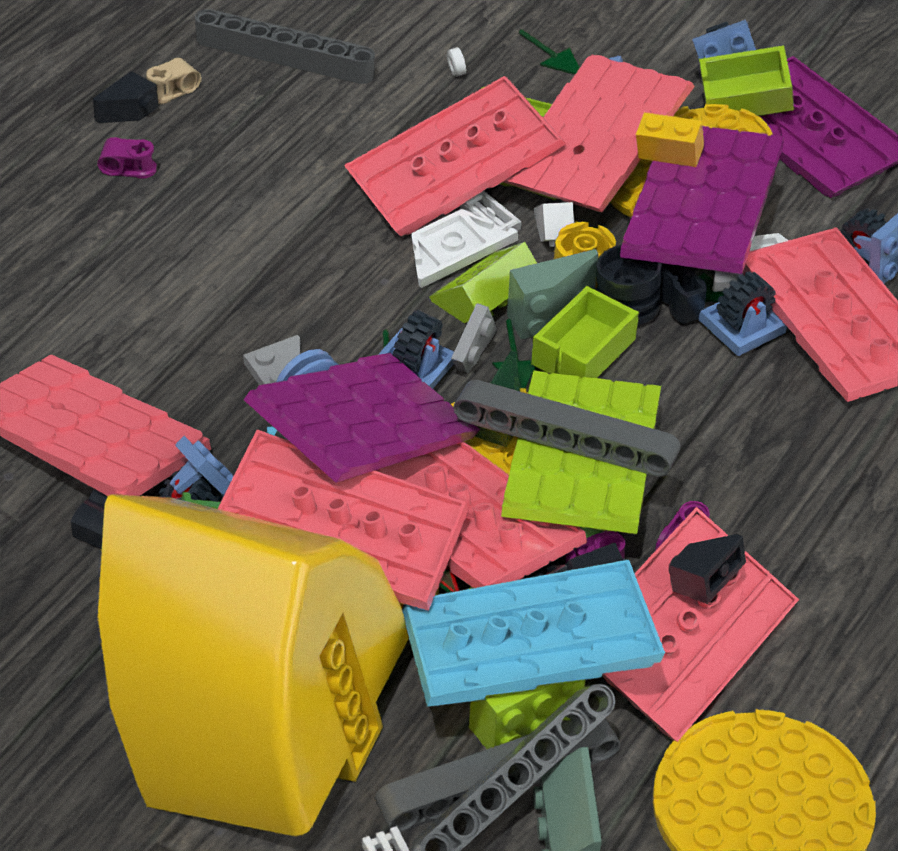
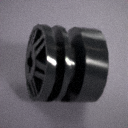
(630, 282)

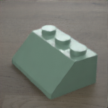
(568, 805)

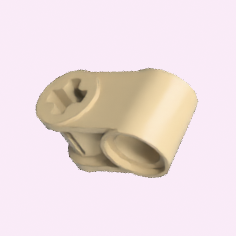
(174, 79)

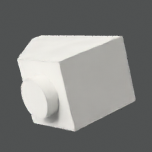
(551, 219)

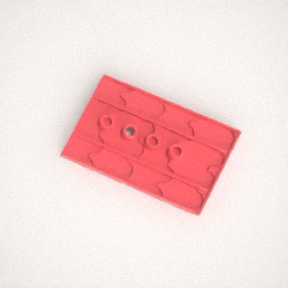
(599, 124)
(454, 156)
(834, 310)
(91, 428)
(386, 517)
(488, 546)
(700, 640)

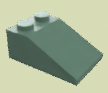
(545, 288)

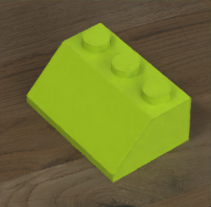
(483, 283)

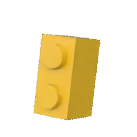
(670, 139)

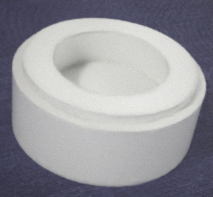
(456, 62)

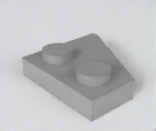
(474, 339)
(269, 361)

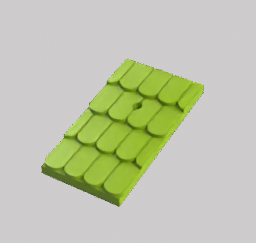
(574, 488)

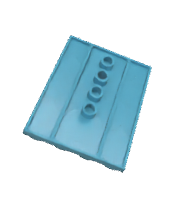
(532, 633)

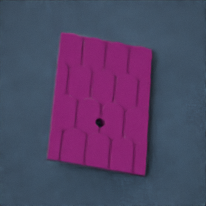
(830, 135)
(706, 211)
(360, 415)

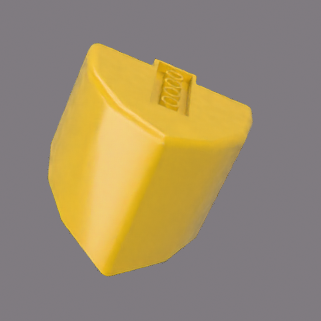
(241, 659)

